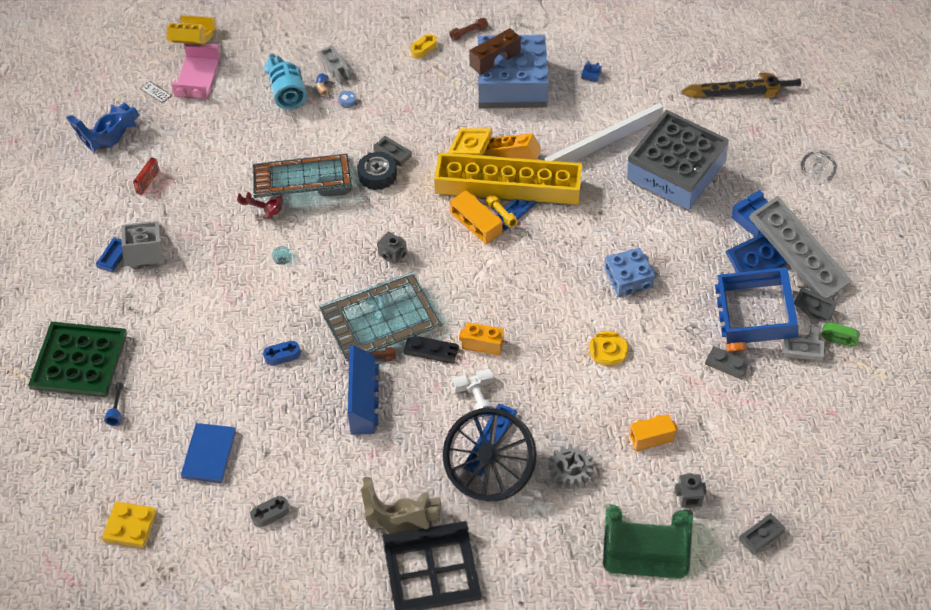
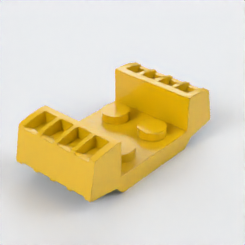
(192, 30)

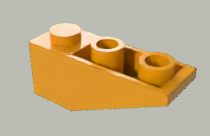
(515, 146)

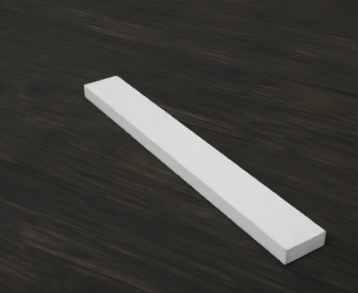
(608, 135)

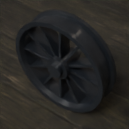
(489, 454)

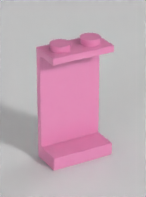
(197, 71)

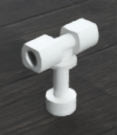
(474, 386)

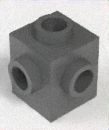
(392, 248)
(690, 490)

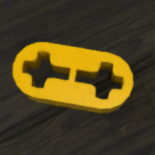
(423, 46)

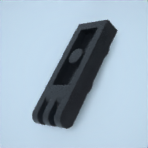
(431, 349)

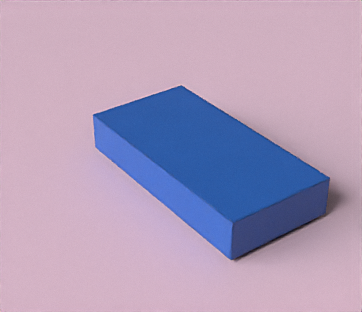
(111, 256)

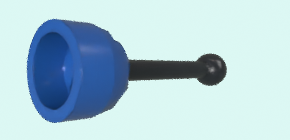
(113, 416)

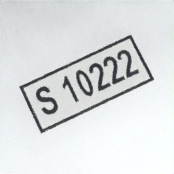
(155, 91)

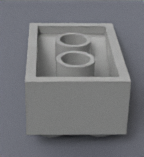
(142, 245)

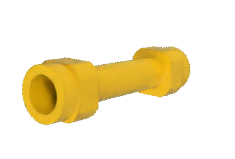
(494, 203)

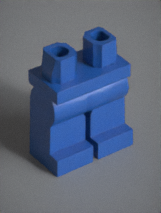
(743, 209)

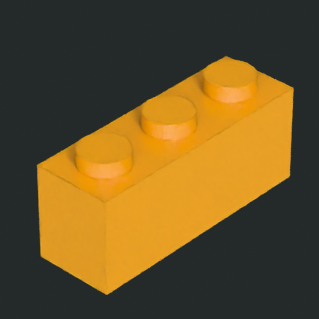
(476, 217)

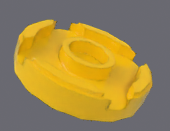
(608, 348)

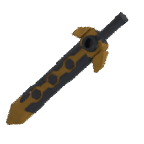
(768, 84)

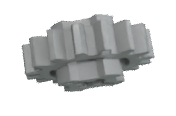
(570, 472)

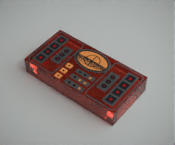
(146, 176)

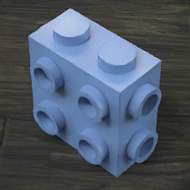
(629, 272)

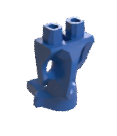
(107, 129)

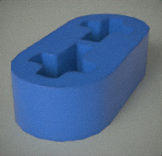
(281, 353)

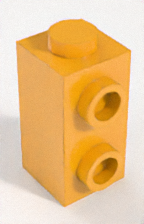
(482, 338)
(652, 432)

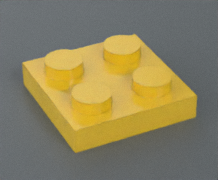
(471, 141)
(129, 524)

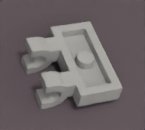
(805, 348)

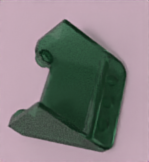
(647, 547)

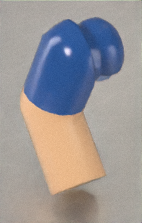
(319, 84)

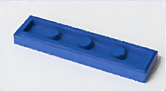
(502, 425)

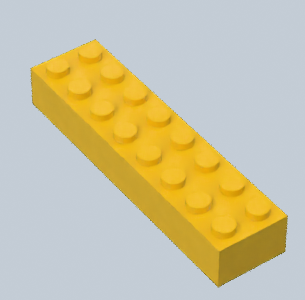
(508, 178)

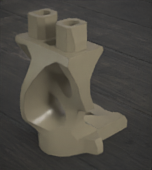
(402, 514)

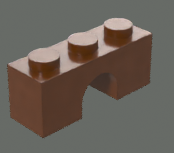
(483, 56)

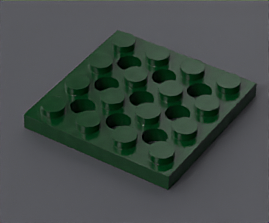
(79, 384)

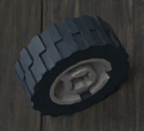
(377, 170)

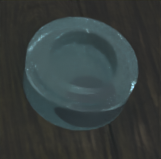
(281, 255)

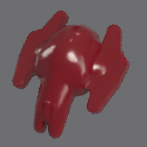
(271, 207)

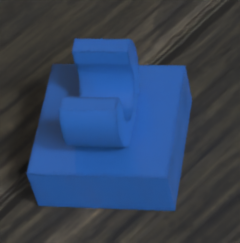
(591, 72)

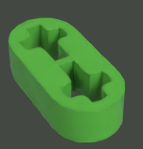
(840, 334)

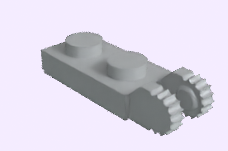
(334, 63)

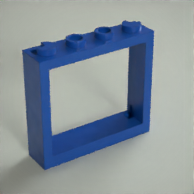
(757, 279)

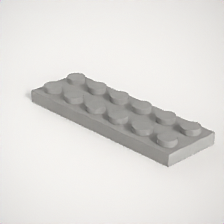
(799, 248)

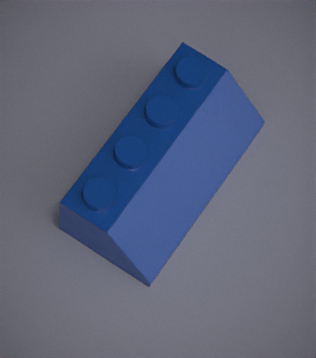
(362, 391)

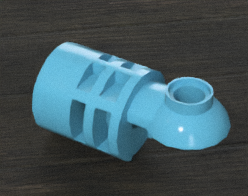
(285, 82)

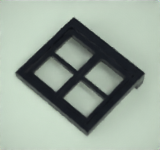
(426, 540)

